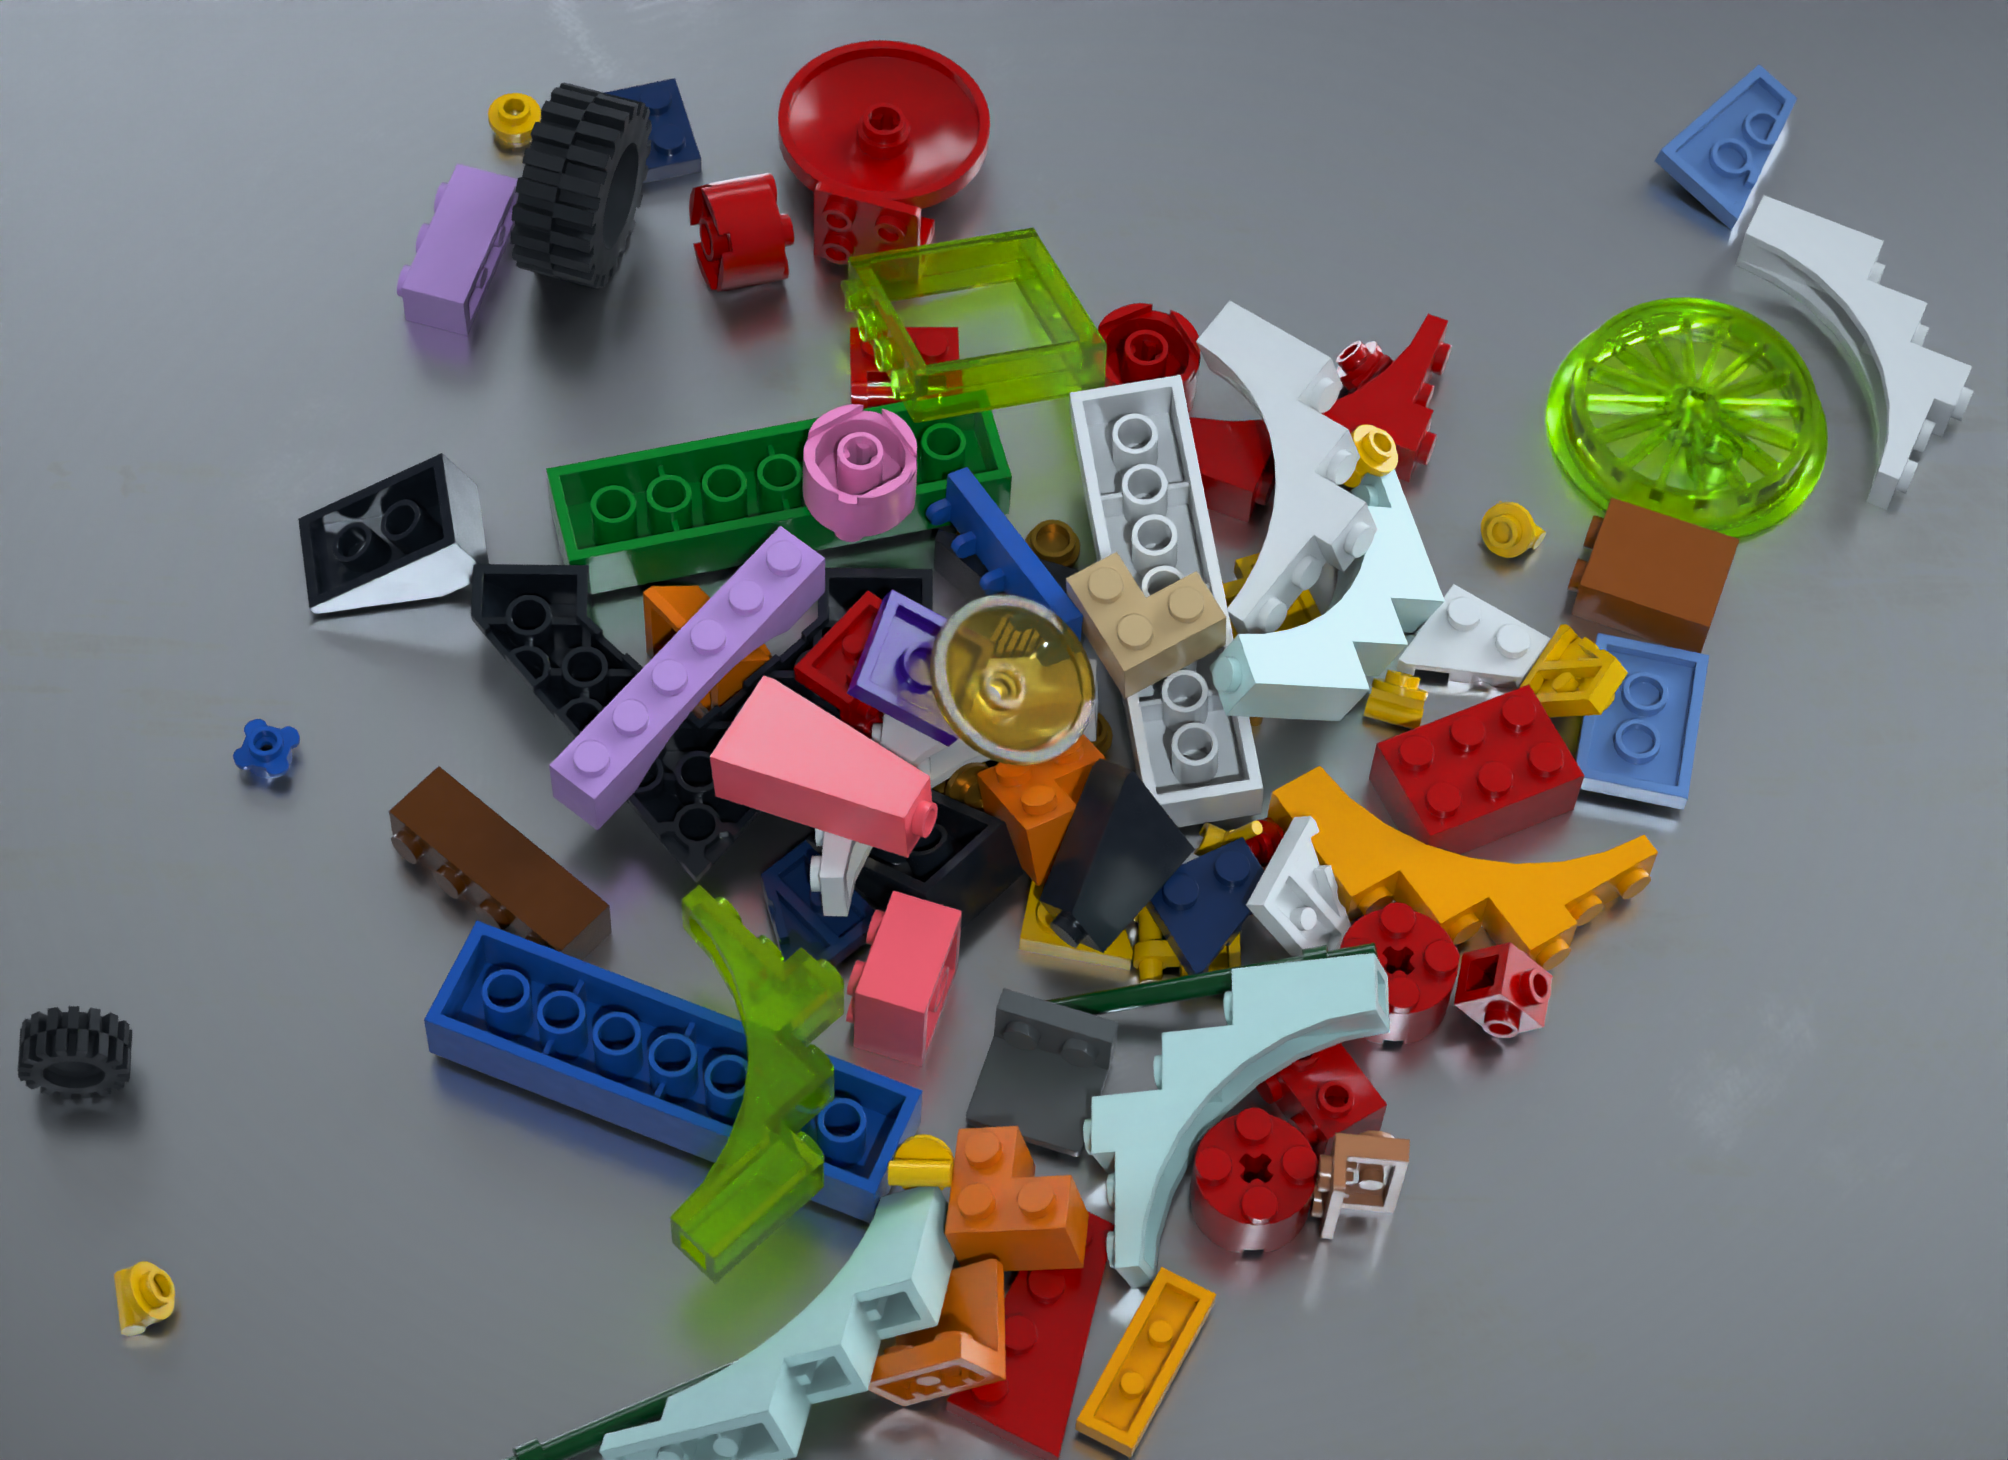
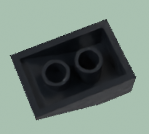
(395, 540)
(959, 865)

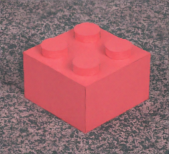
(905, 977)

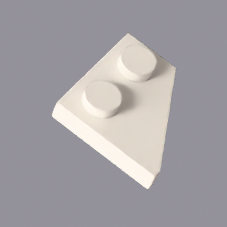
(1474, 643)
(1299, 895)

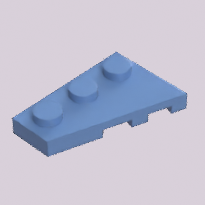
(1729, 144)

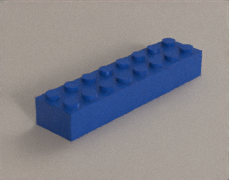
(647, 1060)

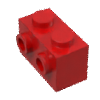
(1325, 1097)

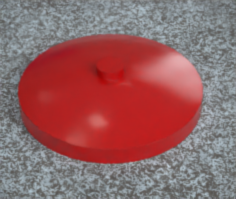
(885, 122)

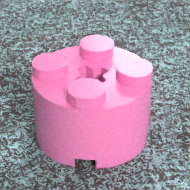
(859, 471)

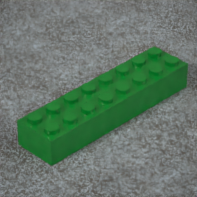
(724, 495)

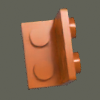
(957, 1353)

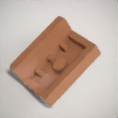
(1359, 1175)

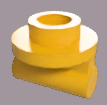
(1376, 453)
(1510, 530)
(1396, 700)
(921, 1163)
(143, 1297)

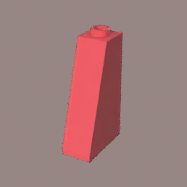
(820, 773)

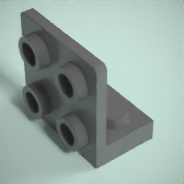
(1043, 1071)

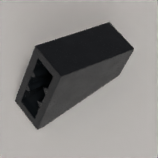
(1111, 858)

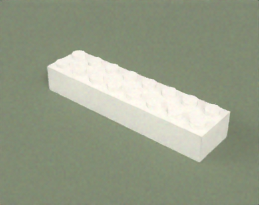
(1153, 512)

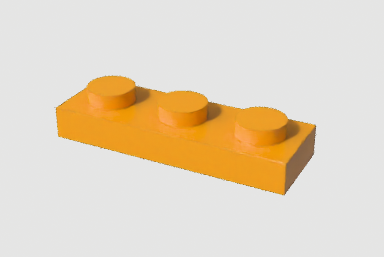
(1145, 1362)

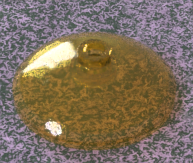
(1032, 664)

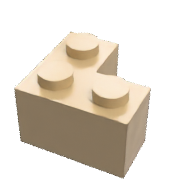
(1142, 635)

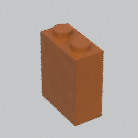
(1652, 575)

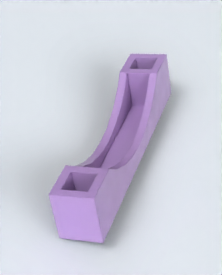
(627, 736)

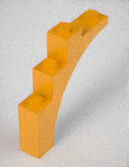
(1515, 903)

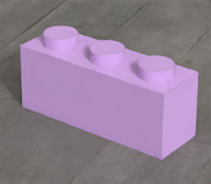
(459, 250)

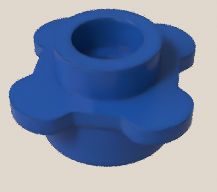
(270, 762)

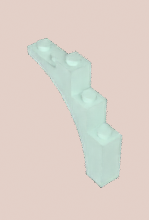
(1271, 1022)

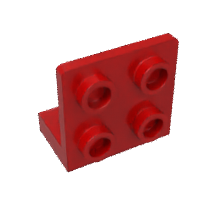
(862, 224)
(833, 661)

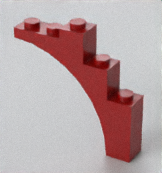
(1239, 456)

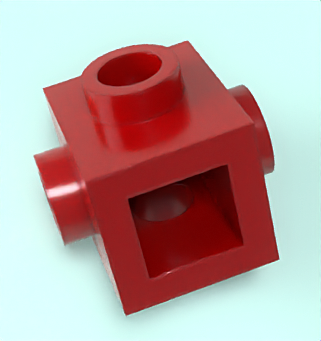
(1503, 990)

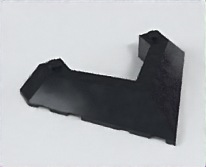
(547, 635)

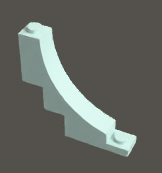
(1323, 665)
(824, 1353)

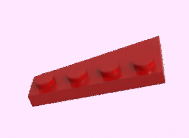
(1044, 1350)

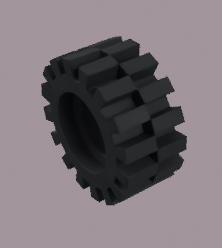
(75, 1052)

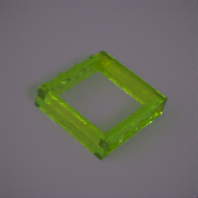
(986, 381)

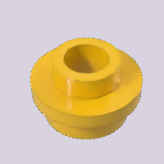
(514, 117)

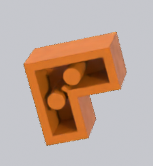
(1038, 802)
(1006, 1211)

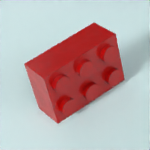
(1477, 774)

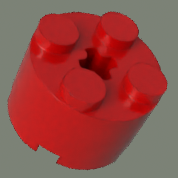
(740, 232)
(1150, 346)
(1418, 965)
(1252, 1182)

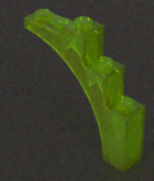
(765, 1165)

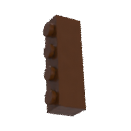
(496, 868)

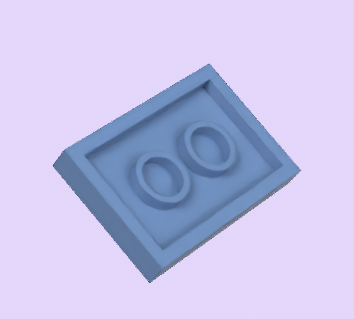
(1649, 732)

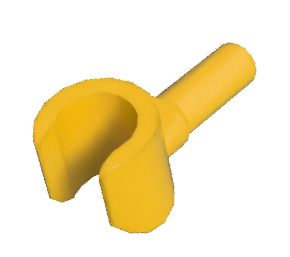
(1217, 837)

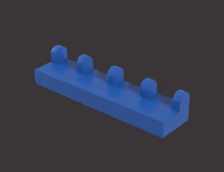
(1000, 548)

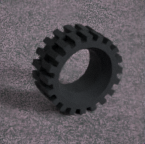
(581, 185)

